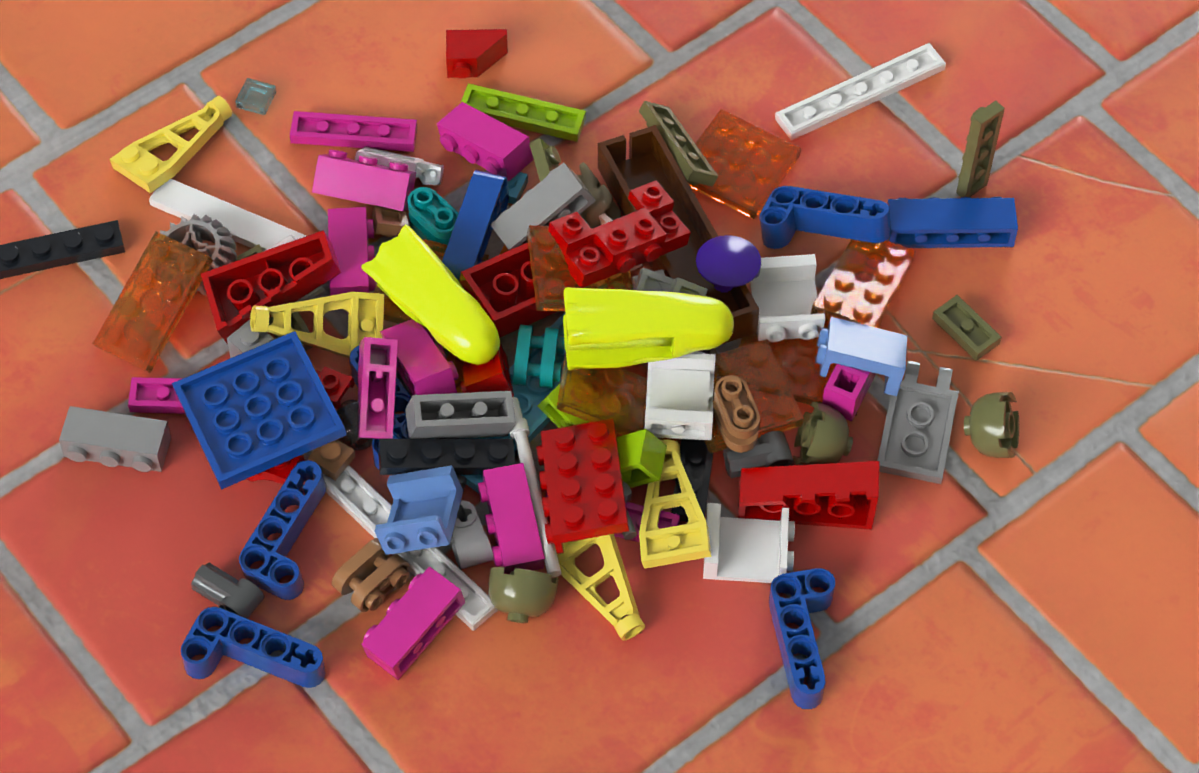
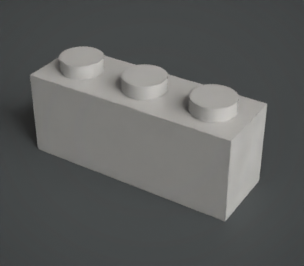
(549, 200)
(460, 415)
(115, 439)

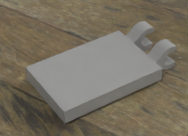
(918, 427)

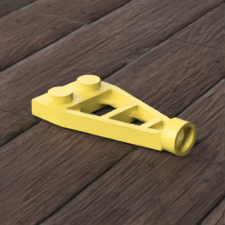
(151, 172)
(364, 320)
(677, 542)
(625, 604)

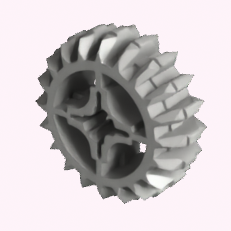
(195, 231)

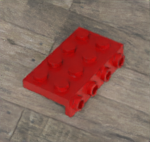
(582, 482)

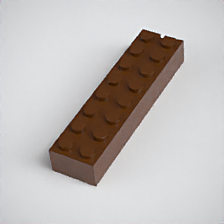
(653, 161)

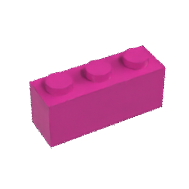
(485, 141)
(363, 180)
(349, 236)
(420, 361)
(511, 518)
(412, 622)

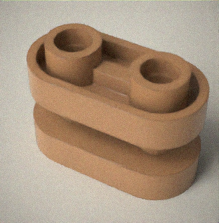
(736, 413)
(371, 576)

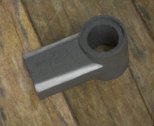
(768, 452)
(227, 592)

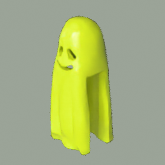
(433, 297)
(639, 326)

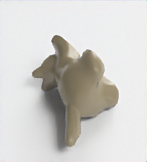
(604, 199)

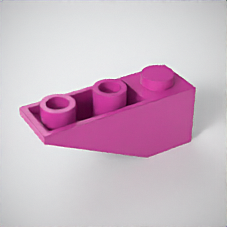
(847, 389)

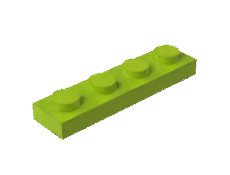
(526, 112)

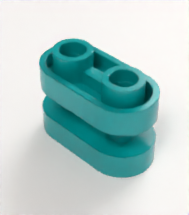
(431, 215)
(549, 369)

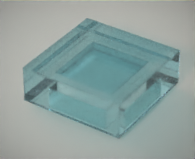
(255, 96)

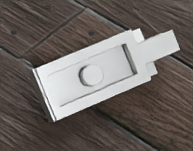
(427, 172)

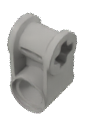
(469, 539)

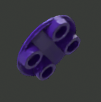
(728, 262)

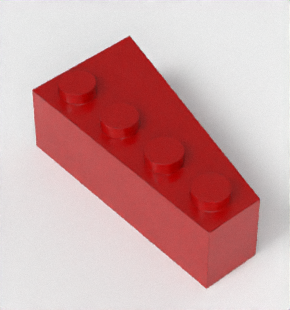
(268, 279)
(815, 493)

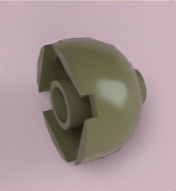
(993, 425)
(823, 436)
(521, 593)

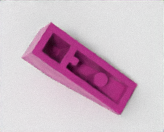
(376, 387)

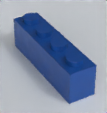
(953, 222)

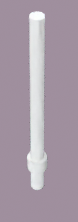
(520, 433)

